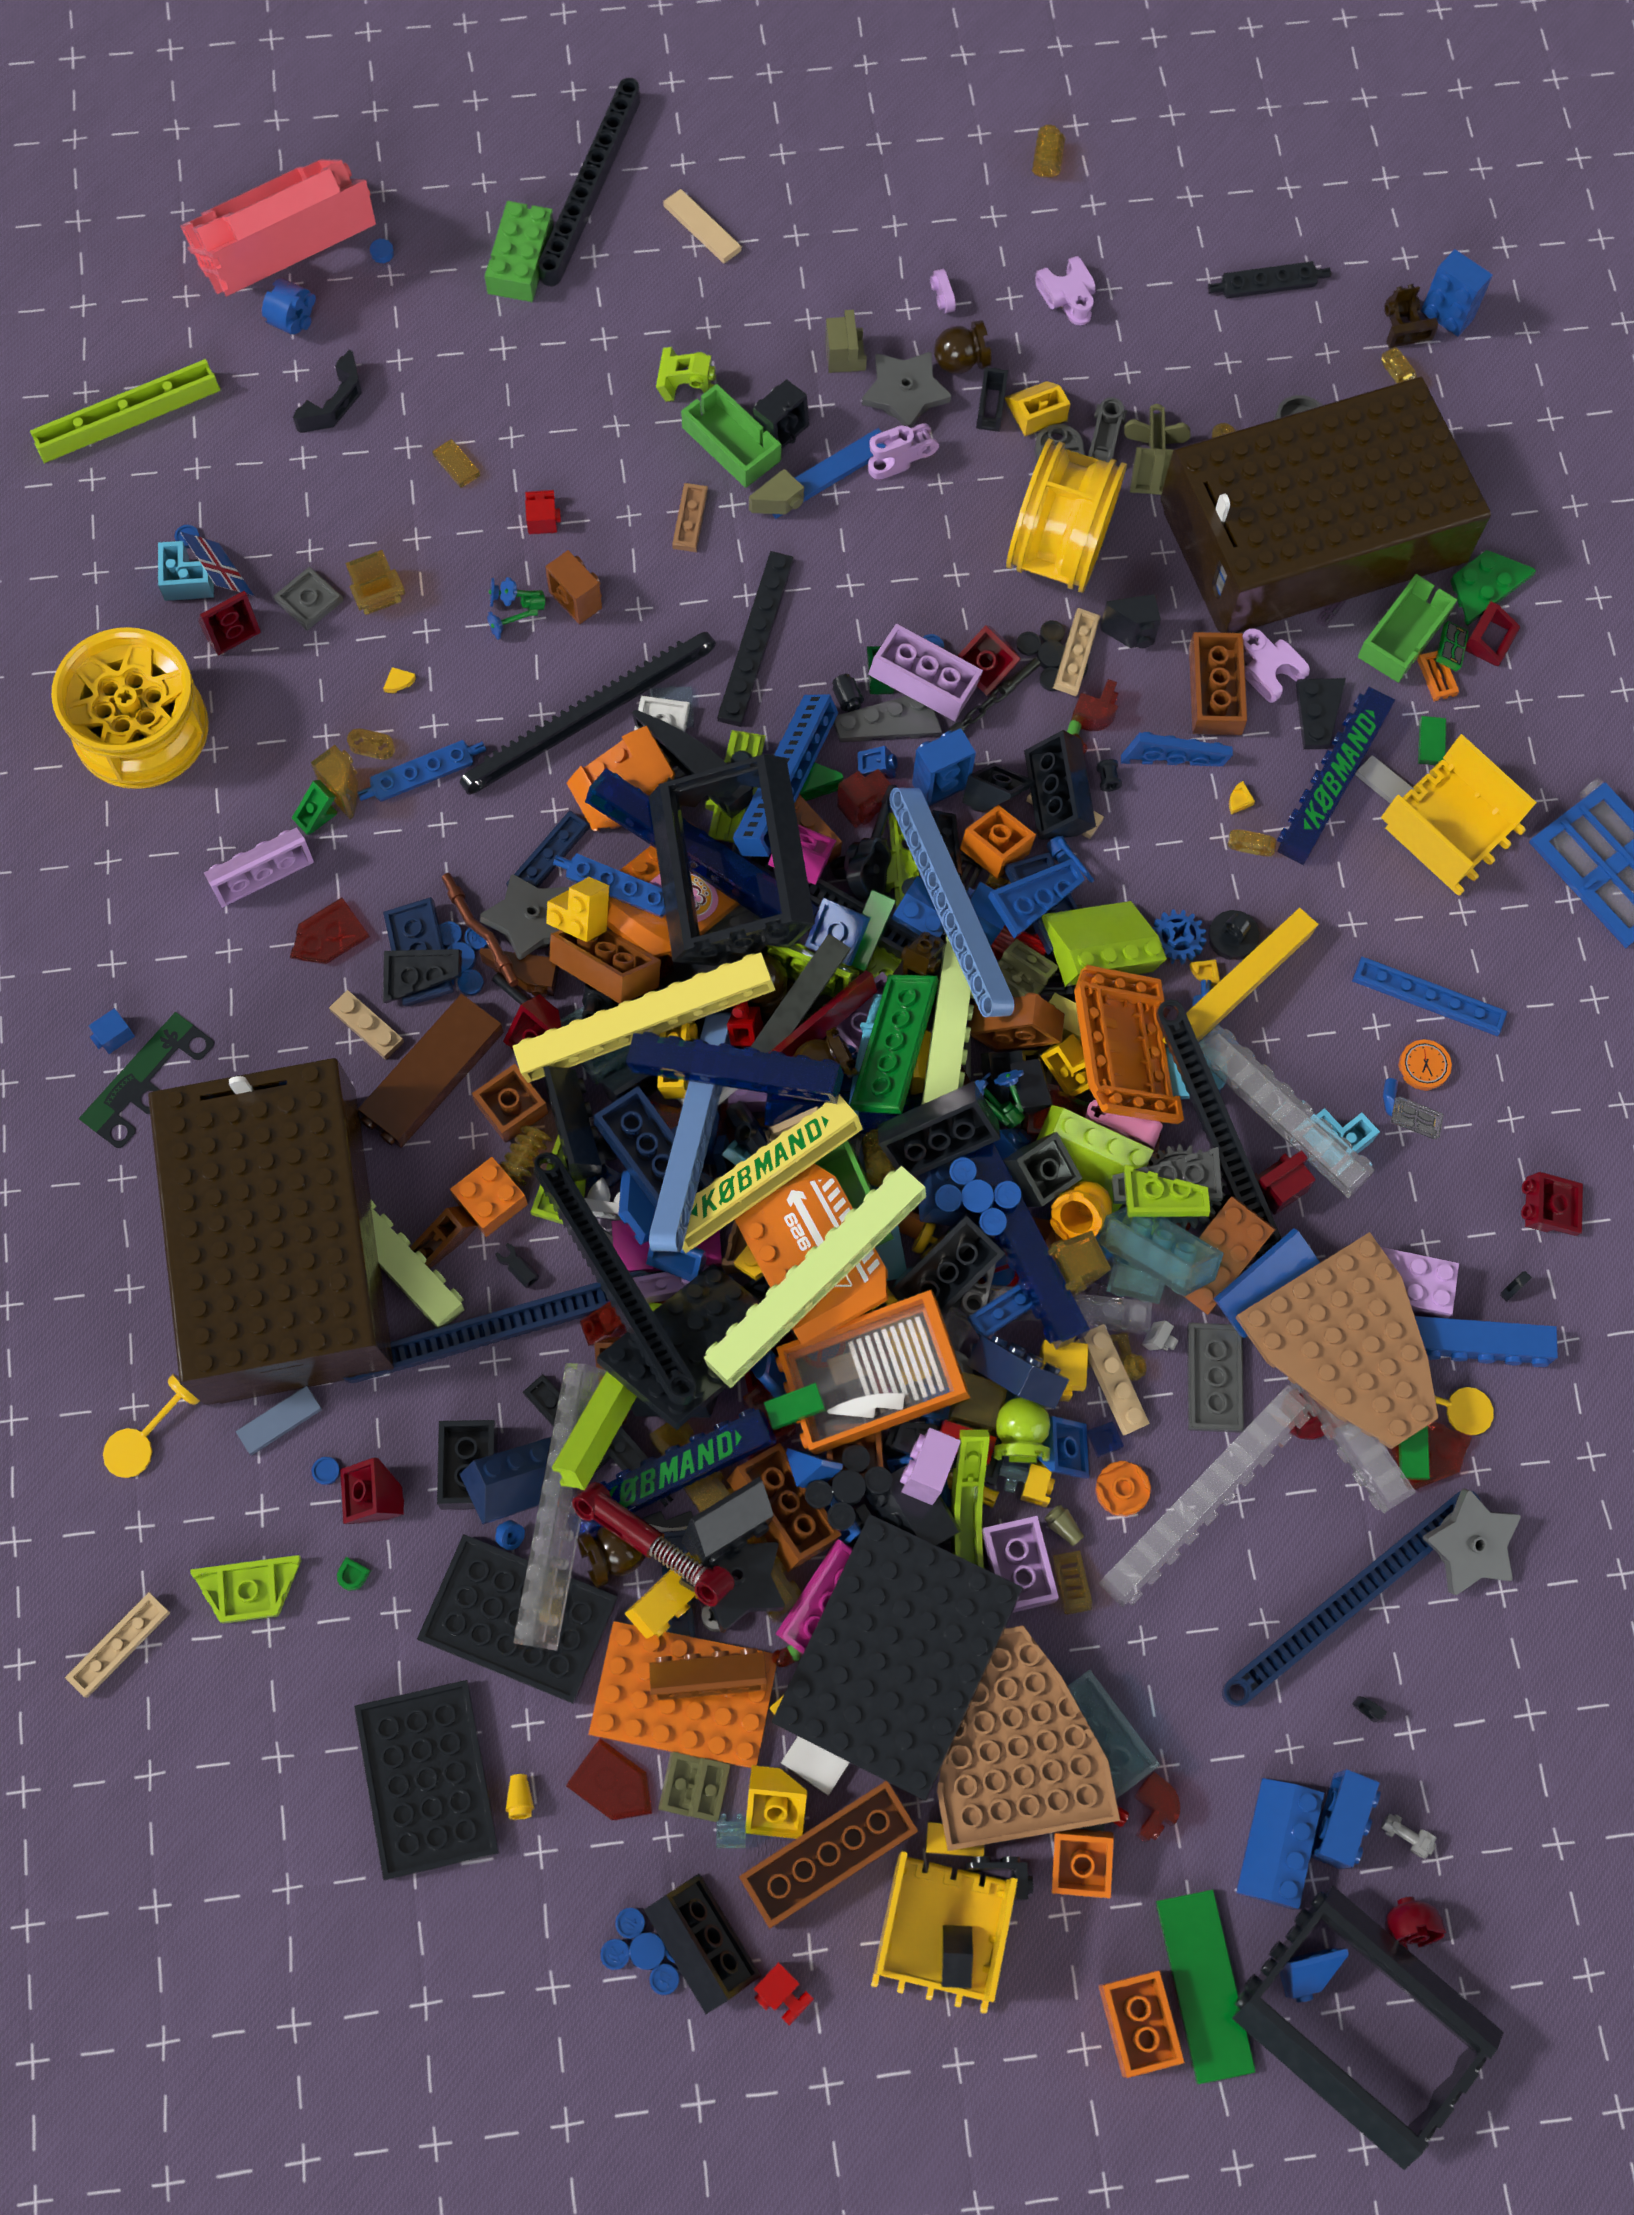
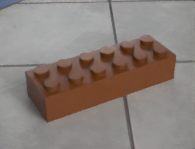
(828, 1854)

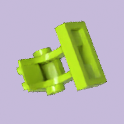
(671, 375)

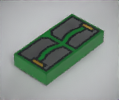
(1452, 645)

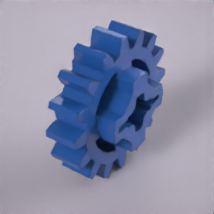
(1187, 944)

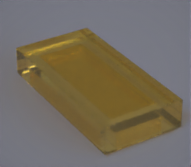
(456, 463)

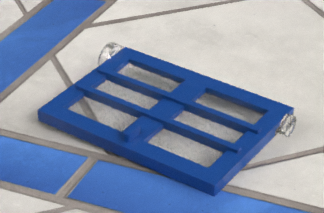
(1595, 856)

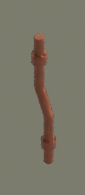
(501, 961)

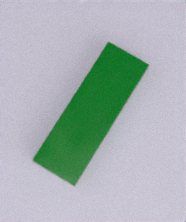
(894, 1044)
(1204, 1986)

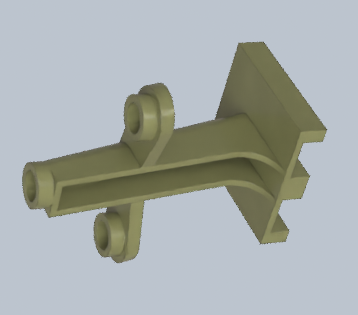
(1153, 462)

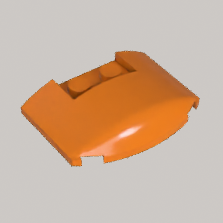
(635, 759)

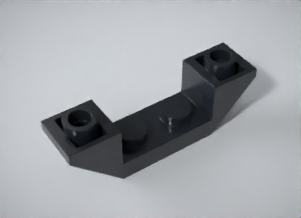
(312, 417)

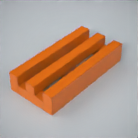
(1442, 692)

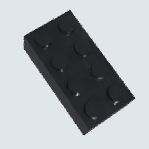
(939, 1131)

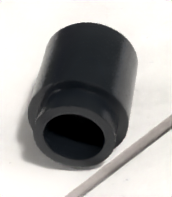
(847, 693)

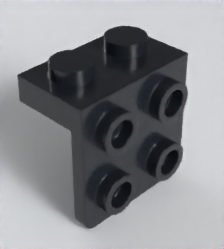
(1018, 1870)

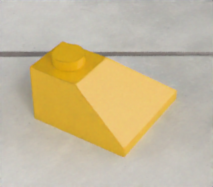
(775, 1804)

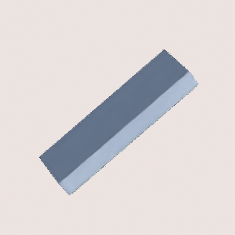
(278, 1420)

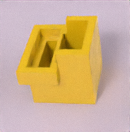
(1072, 1362)

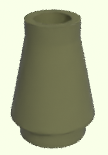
(1063, 1524)

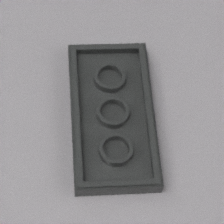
(1215, 1378)

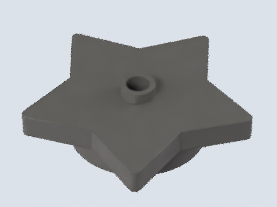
(905, 388)
(523, 916)
(1473, 1543)

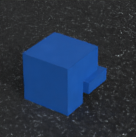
(985, 911)

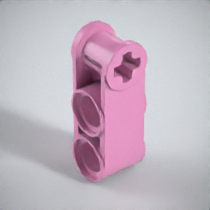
(1139, 1130)

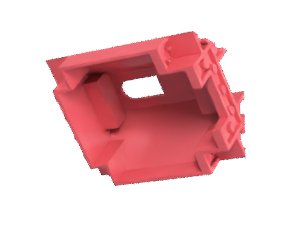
(279, 224)

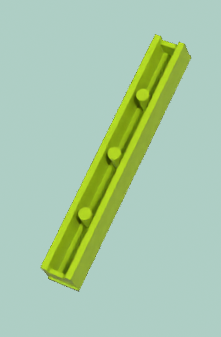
(124, 411)
(594, 1431)

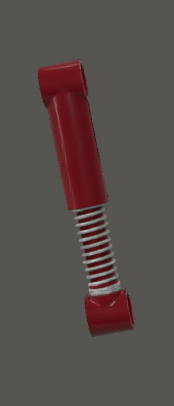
(597, 1505)

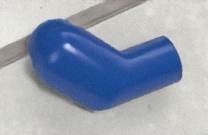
(1389, 1094)

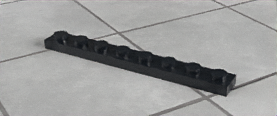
(755, 639)

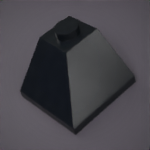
(993, 786)

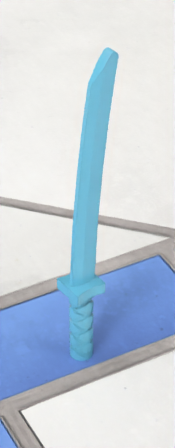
(866, 1032)

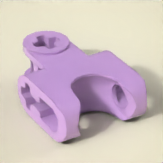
(1070, 291)
(901, 449)
(1267, 660)

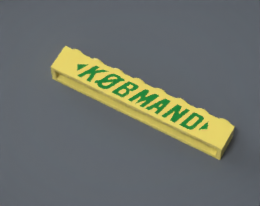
(769, 1169)

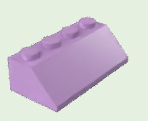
(259, 866)

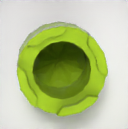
(1022, 1429)

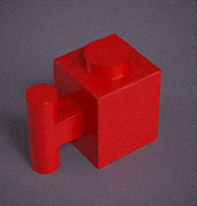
(541, 512)
(744, 1024)
(778, 1988)

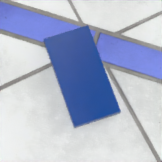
(1270, 1272)

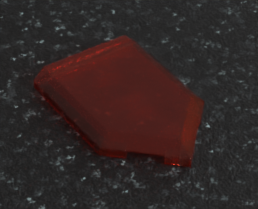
(328, 934)
(1446, 1453)
(612, 1783)

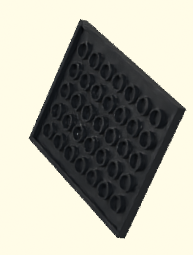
(897, 1656)

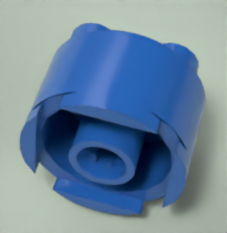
(288, 306)

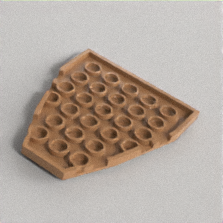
(1350, 1342)
(1022, 1755)

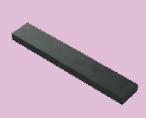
(802, 994)

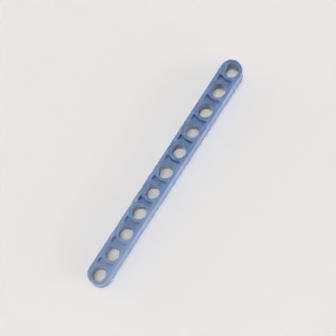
(952, 903)
(688, 1151)

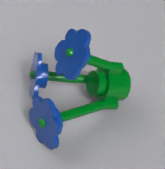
(532, 600)
(1007, 1113)

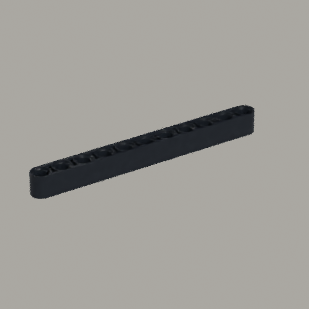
(589, 182)

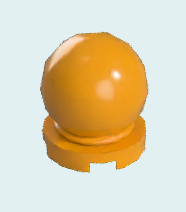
(1080, 1210)

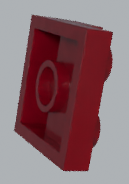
(1552, 1204)

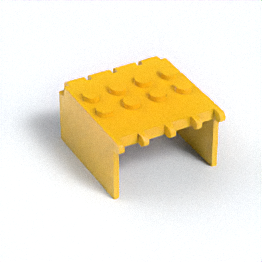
(1458, 814)
(915, 1920)

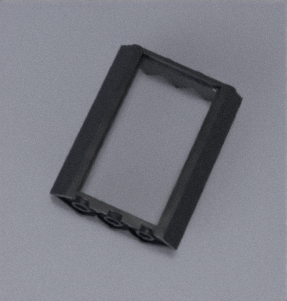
(781, 930)
(1322, 2074)

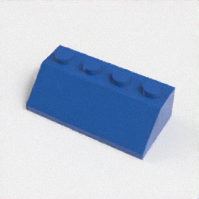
(1280, 1843)

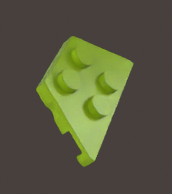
(247, 1588)

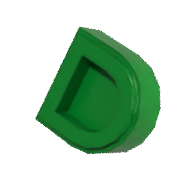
(352, 1575)

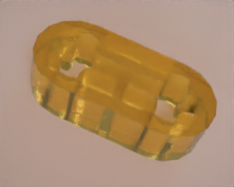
(1397, 365)
(370, 744)
(1252, 842)

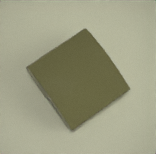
(1025, 969)
(694, 1787)

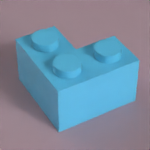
(179, 577)
(1358, 1132)

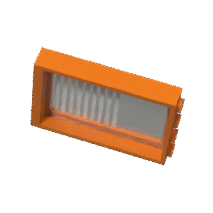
(877, 1353)

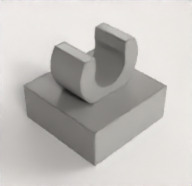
(1159, 1337)

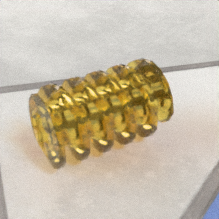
(1048, 152)
(523, 1153)
(876, 1161)

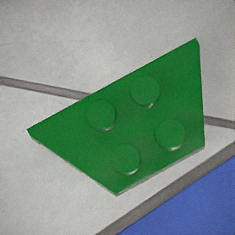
(1486, 580)

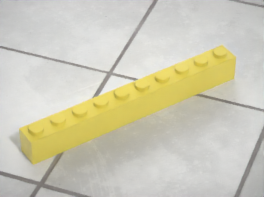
(652, 1013)

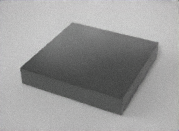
(308, 598)

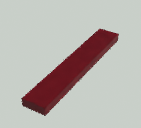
(831, 1013)

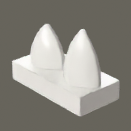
(599, 1201)

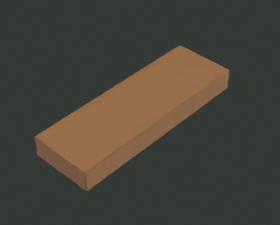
(690, 517)

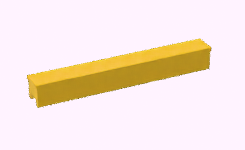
(1250, 973)

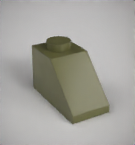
(777, 495)

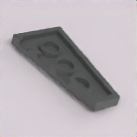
(888, 720)
(1194, 1168)

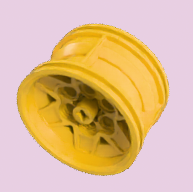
(1065, 515)
(117, 664)

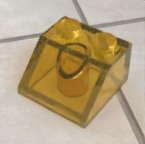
(338, 775)

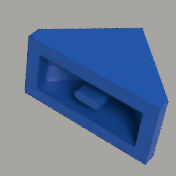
(810, 1467)

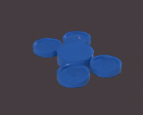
(471, 981)
(978, 1196)
(645, 1952)

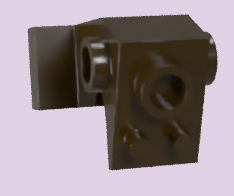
(1406, 303)
(921, 957)

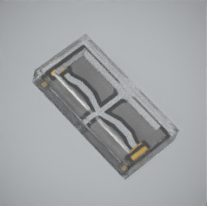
(1417, 1118)

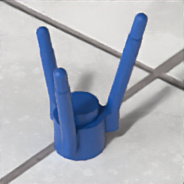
(1061, 852)

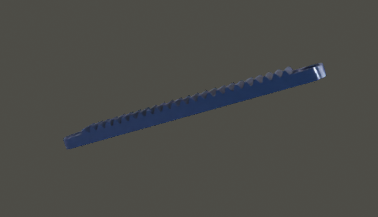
(494, 1327)
(1336, 1609)

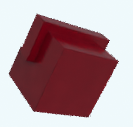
(1285, 1181)

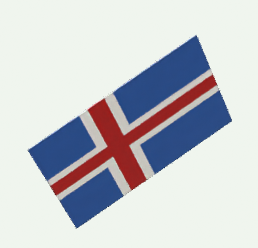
(217, 563)

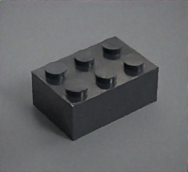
(458, 1447)

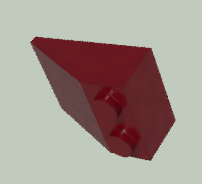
(229, 623)

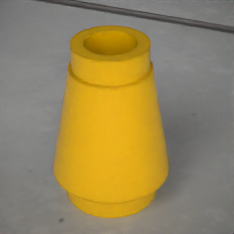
(519, 1798)

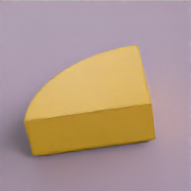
(398, 680)
(1240, 798)
(1206, 971)

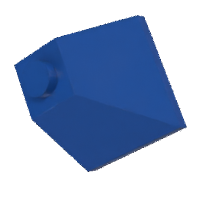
(1067, 1448)
(1311, 1972)

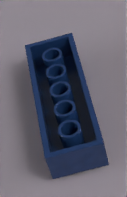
(639, 1141)

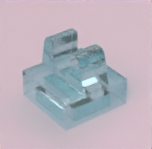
(1013, 1475)
(731, 1833)

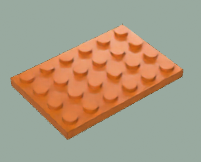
(708, 1727)

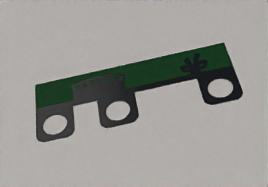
(135, 1077)

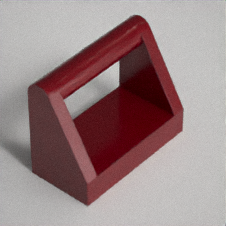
(1478, 648)

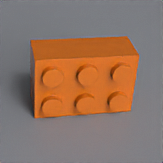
(1141, 2024)

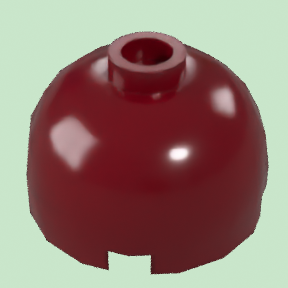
(1415, 1923)

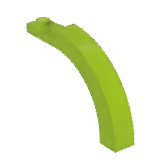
(968, 1495)

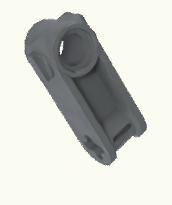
(1107, 428)

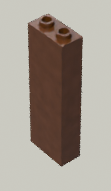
(430, 1071)

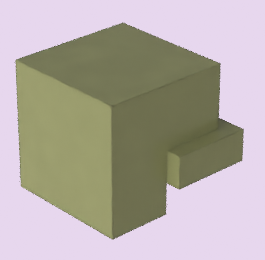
(844, 344)

